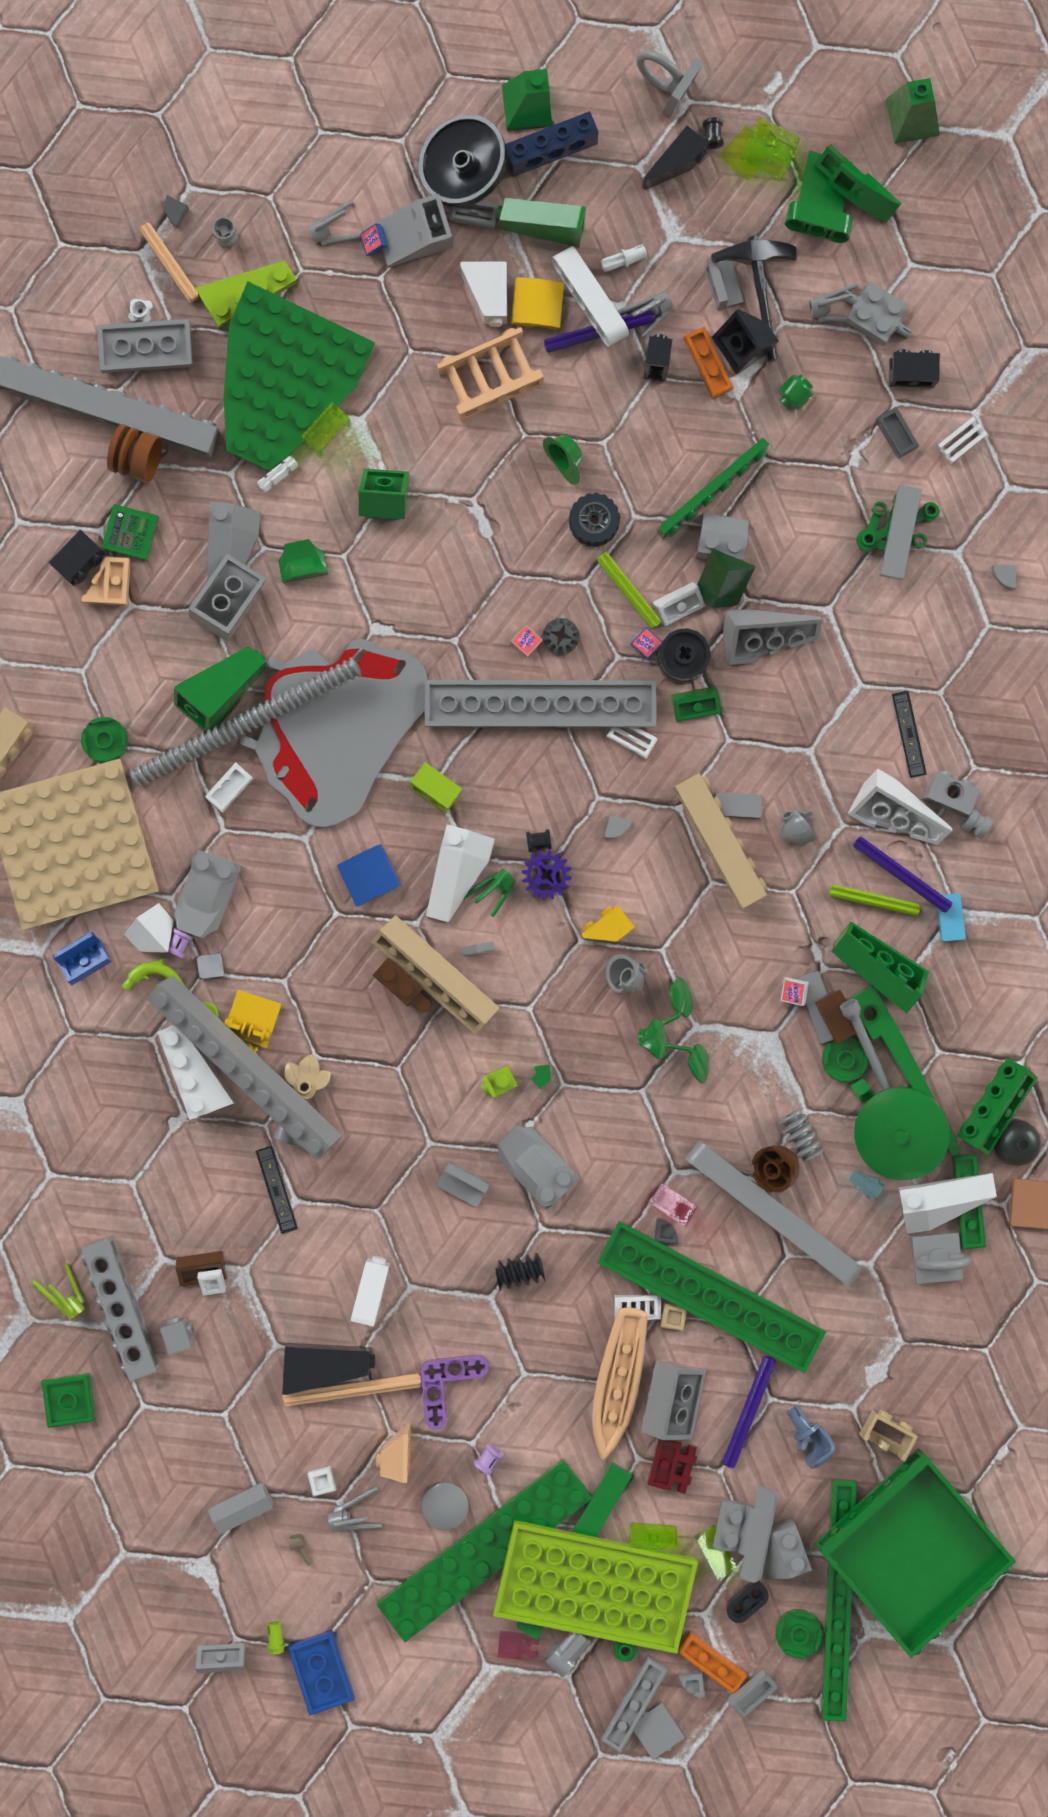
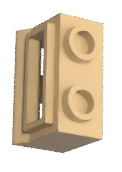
(901, 1450)

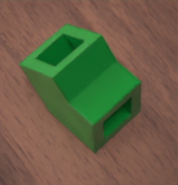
(542, 1075)
(861, 1090)

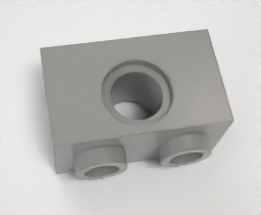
(937, 793)

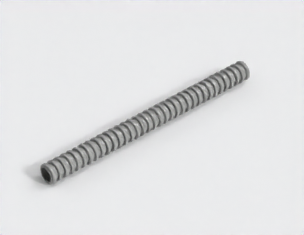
(245, 722)

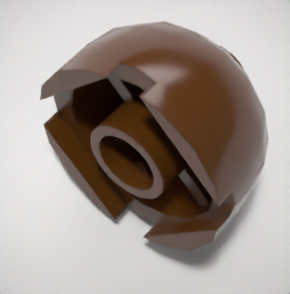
(775, 1168)

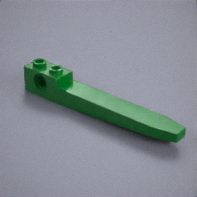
(885, 1028)

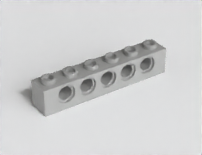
(124, 1295)

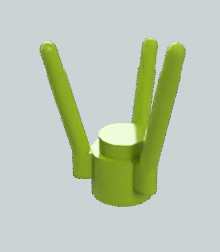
(70, 1306)

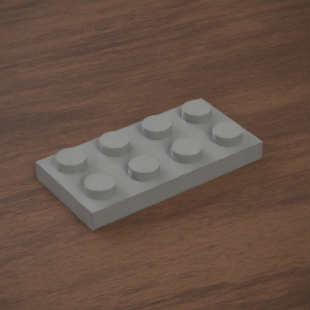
(145, 346)

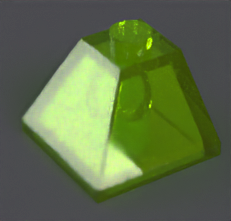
(771, 148)

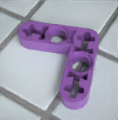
(437, 1382)

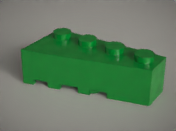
(881, 966)

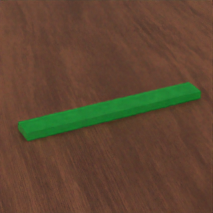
(593, 1516)

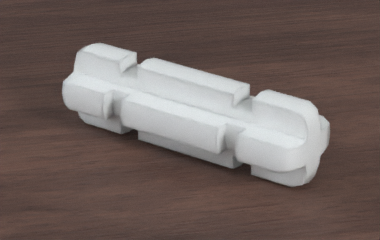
(277, 474)

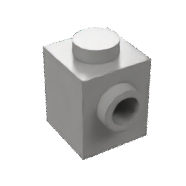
(178, 1334)

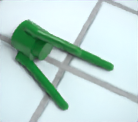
(500, 882)

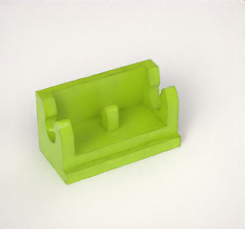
(435, 788)

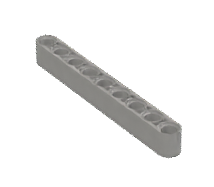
(774, 1213)

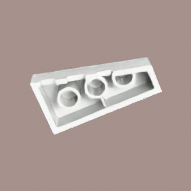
(194, 1074)

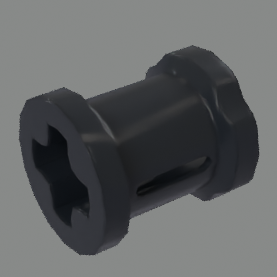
(713, 124)
(538, 840)

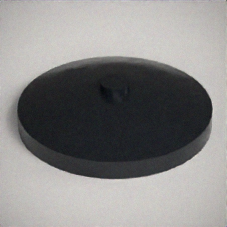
(463, 160)

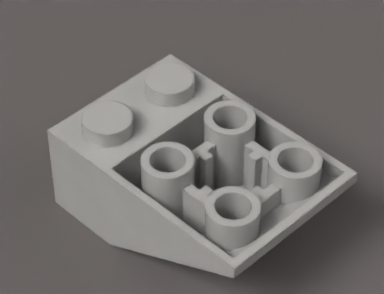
(416, 231)

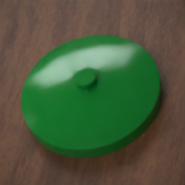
(902, 1133)

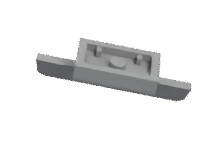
(747, 1531)

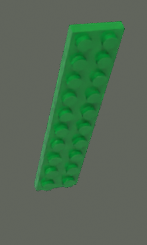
(711, 1296)
(480, 1551)

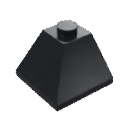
(744, 340)

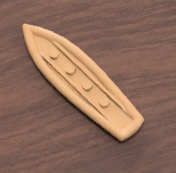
(619, 1379)

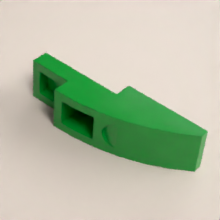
(855, 186)

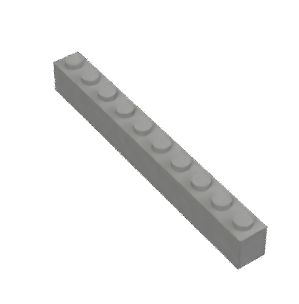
(107, 407)
(244, 1067)

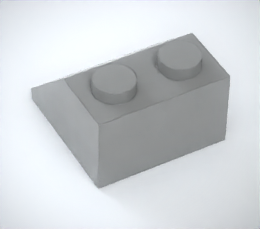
(722, 534)
(785, 1552)

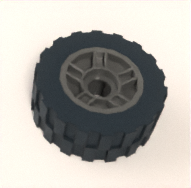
(595, 506)

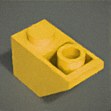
(610, 927)

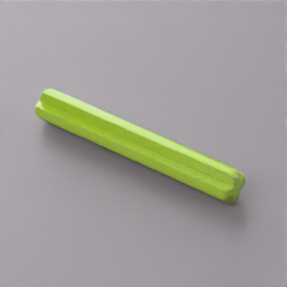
(629, 590)
(874, 900)

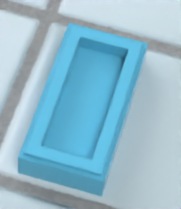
(952, 922)

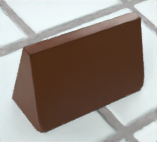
(830, 1010)
(189, 1266)

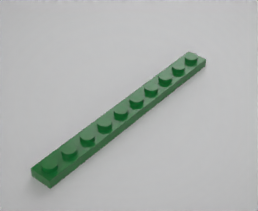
(837, 1617)

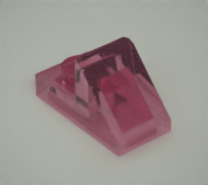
(674, 1205)

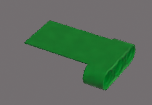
(819, 207)

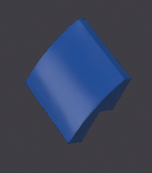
(368, 875)

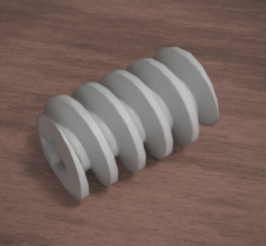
(800, 1135)

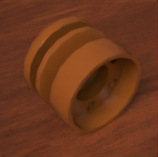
(134, 453)

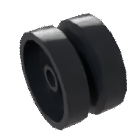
(683, 642)

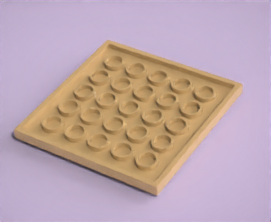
(73, 845)

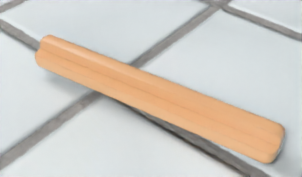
(169, 262)

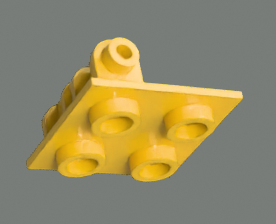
(253, 1018)

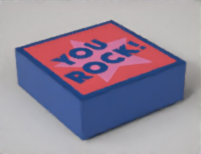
(373, 240)
(646, 643)

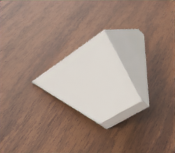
(151, 930)

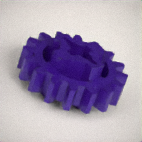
(556, 867)

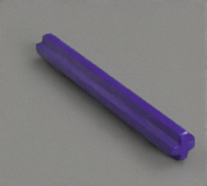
(589, 333)
(903, 874)
(749, 1411)

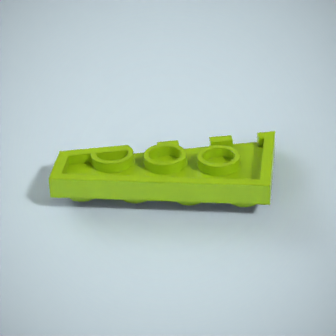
(223, 295)

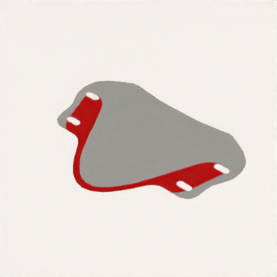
(345, 734)

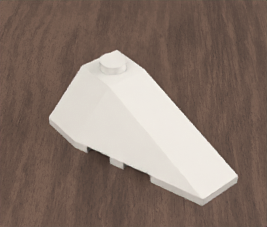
(938, 1202)

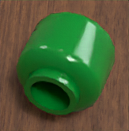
(796, 392)

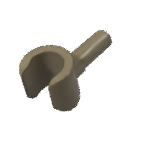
(297, 1542)

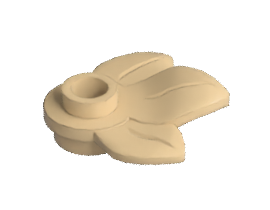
(307, 1073)

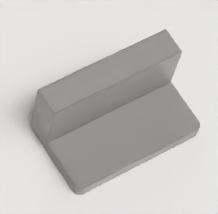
(723, 284)
(463, 1184)

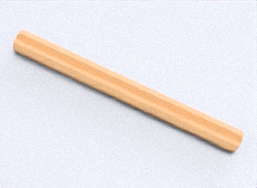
(354, 1389)

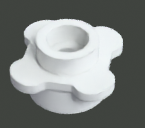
(135, 306)

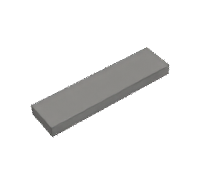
(900, 532)
(634, 1704)

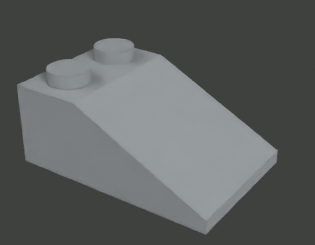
(226, 597)

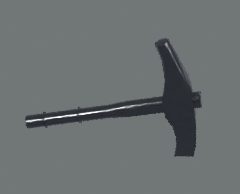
(754, 253)

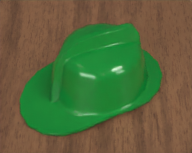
(565, 455)

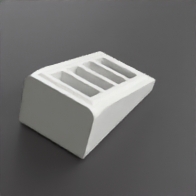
(618, 1299)

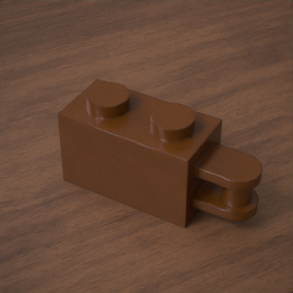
(402, 985)

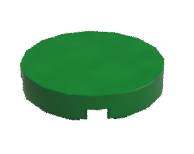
(104, 739)
(844, 1060)
(799, 1633)

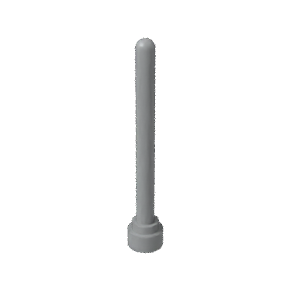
(851, 1010)

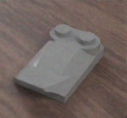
(206, 894)
(536, 1165)

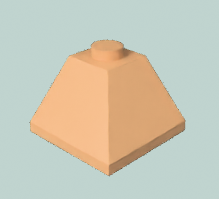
(395, 1456)

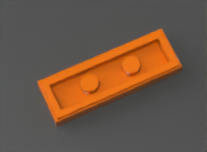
(708, 362)
(712, 1662)

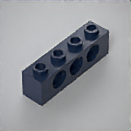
(552, 143)

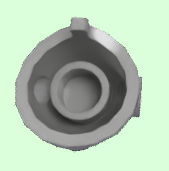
(796, 828)
(625, 974)

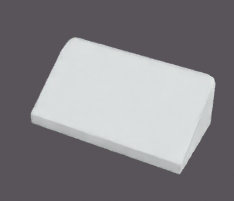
(679, 603)

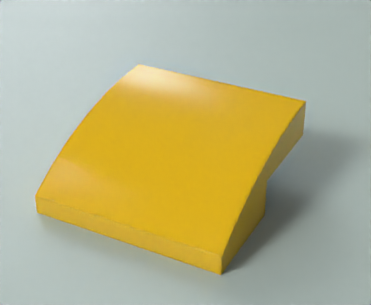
(537, 303)

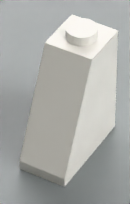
(488, 289)
(370, 1291)

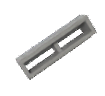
(241, 1508)

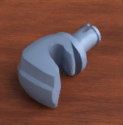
(815, 1436)

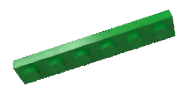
(720, 483)

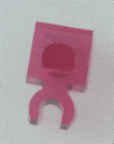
(512, 1645)

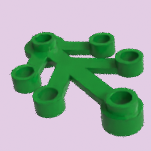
(877, 535)

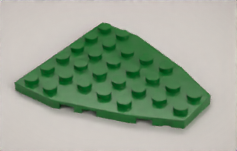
(283, 374)

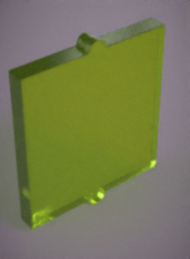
(734, 152)

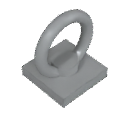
(680, 82)
(938, 1258)

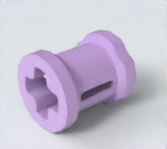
(176, 937)
(488, 1459)

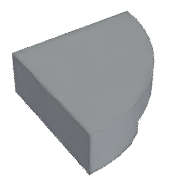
(1005, 575)
(616, 826)
(477, 949)
(693, 1683)

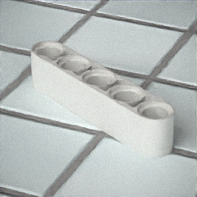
(590, 296)

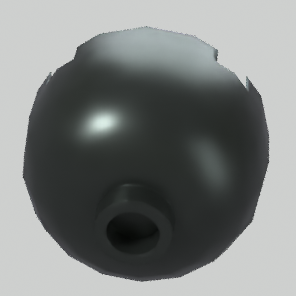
(1018, 1143)

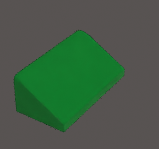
(696, 703)

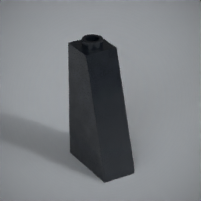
(321, 1365)

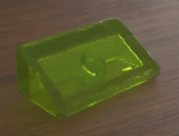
(653, 1536)
(719, 1561)

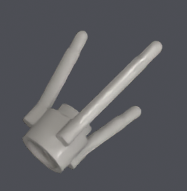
(320, 230)
(658, 303)
(821, 305)
(341, 1520)

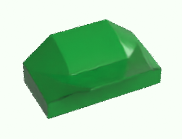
(301, 561)

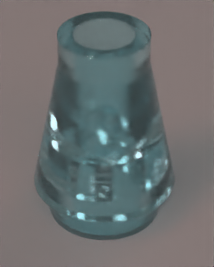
(867, 1184)

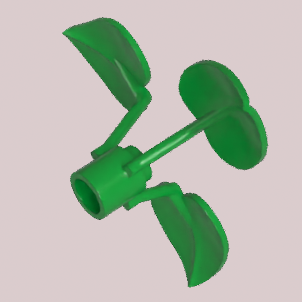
(654, 1036)

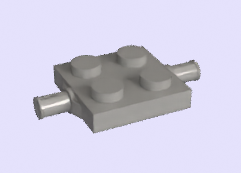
(877, 314)

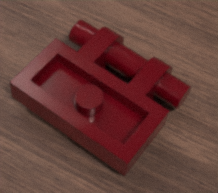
(665, 1462)

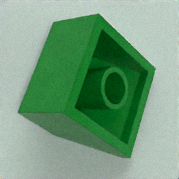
(383, 494)

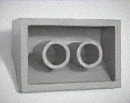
(673, 1401)

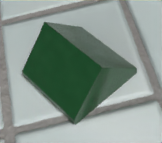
(724, 579)

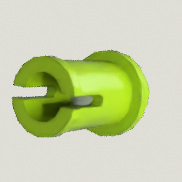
(275, 1637)

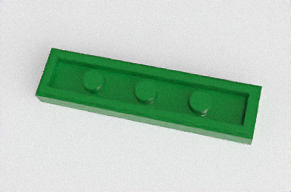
(970, 1223)

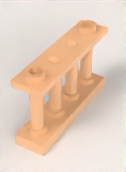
(508, 388)

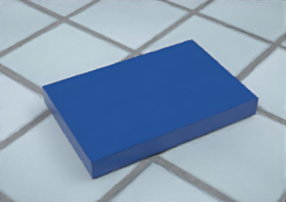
(321, 1672)

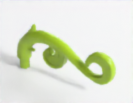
(157, 967)

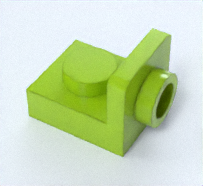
(498, 1082)

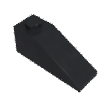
(679, 158)

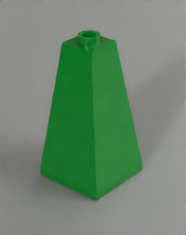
(913, 111)
(217, 689)

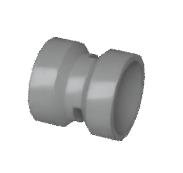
(222, 227)
(977, 824)

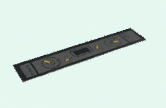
(909, 734)
(276, 1189)

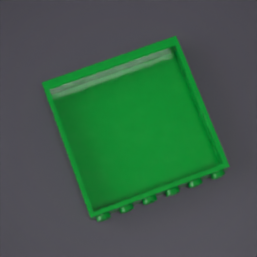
(915, 1553)

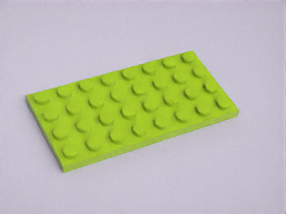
(595, 1587)

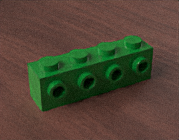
(997, 1106)

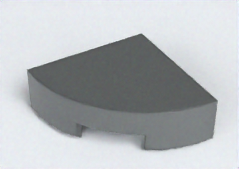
(175, 210)
(665, 1232)

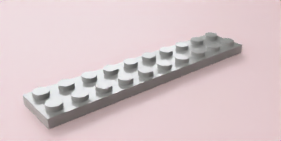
(540, 703)

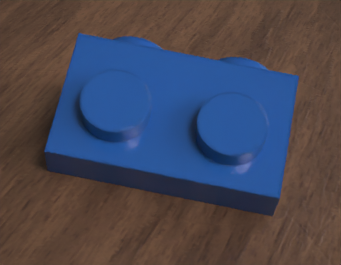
(82, 958)

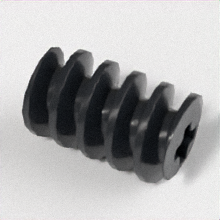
(519, 1271)

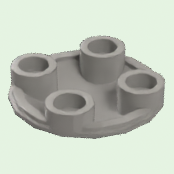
(445, 1506)

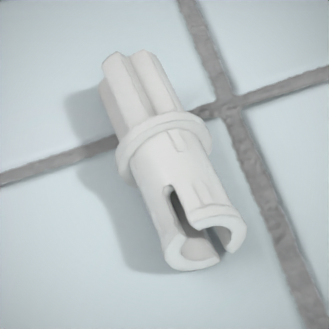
(624, 258)

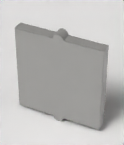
(658, 1731)

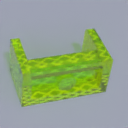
(325, 429)

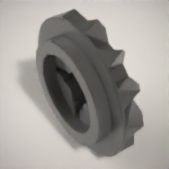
(567, 645)

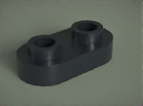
(749, 1603)

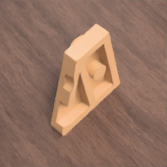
(110, 584)

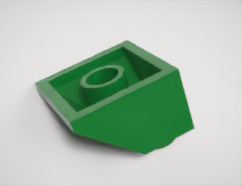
(527, 101)

